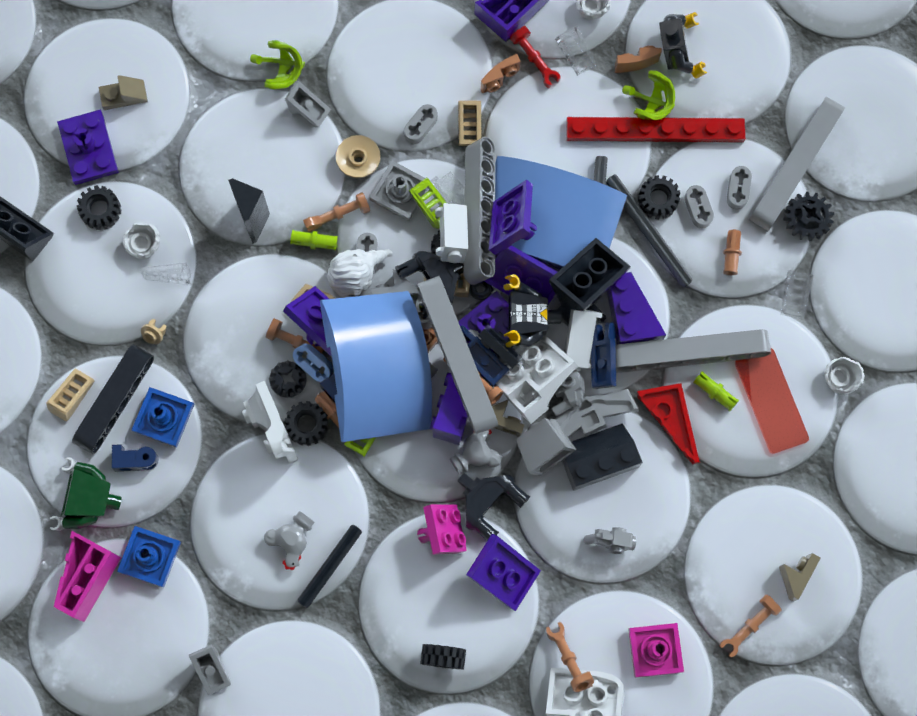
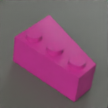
(84, 576)

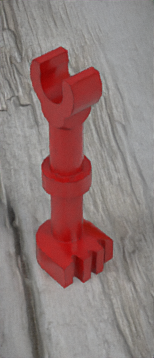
(520, 37)

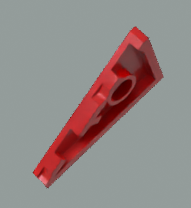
(670, 410)

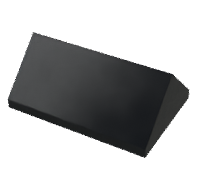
(251, 207)
(22, 231)
(587, 276)

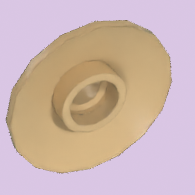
(358, 147)

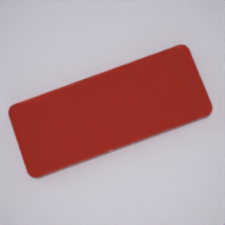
(772, 402)

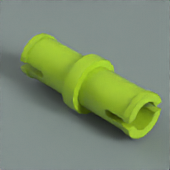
(314, 240)
(716, 391)

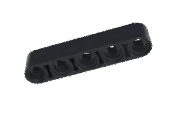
(113, 399)

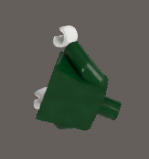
(85, 497)

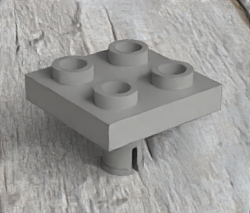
(393, 190)

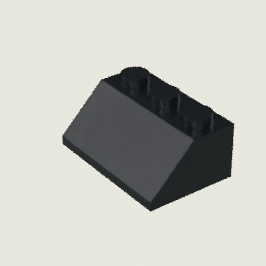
(601, 457)

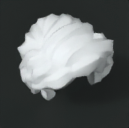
(353, 270)

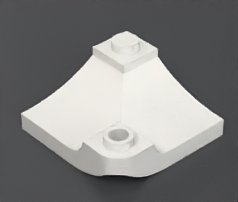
(536, 377)
(263, 413)
(589, 702)

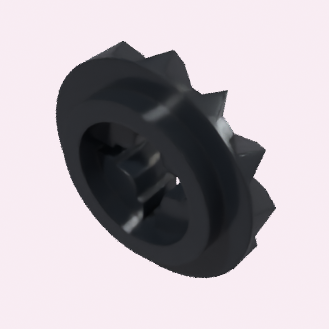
(289, 389)

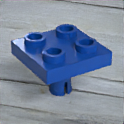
(163, 417)
(149, 556)

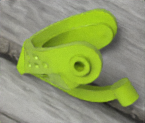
(282, 79)
(661, 83)

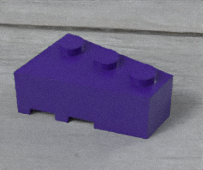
(506, 16)
(632, 313)
(451, 415)

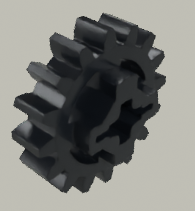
(804, 226)

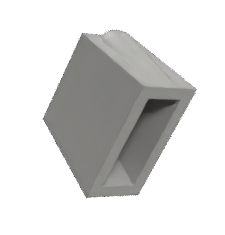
(544, 446)

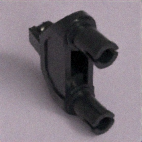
(431, 267)
(483, 494)

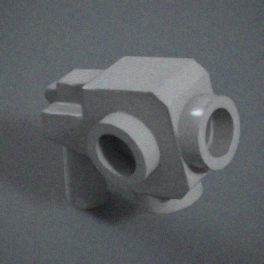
(571, 392)
(616, 540)

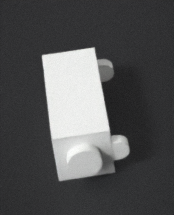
(452, 233)
(580, 337)

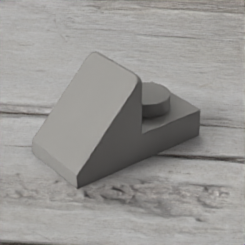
(308, 105)
(399, 286)
(210, 669)

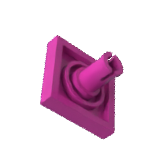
(443, 529)
(656, 650)

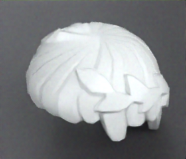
(593, 8)
(141, 240)
(844, 375)

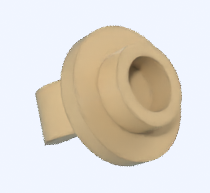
(151, 333)

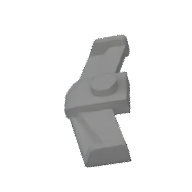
(593, 411)

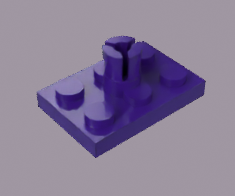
(87, 147)
(512, 218)
(526, 268)
(492, 312)
(308, 316)
(503, 572)

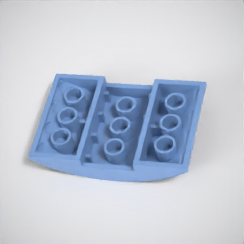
(564, 208)
(378, 365)

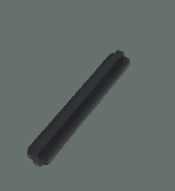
(329, 566)

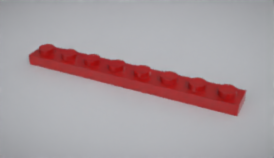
(661, 130)

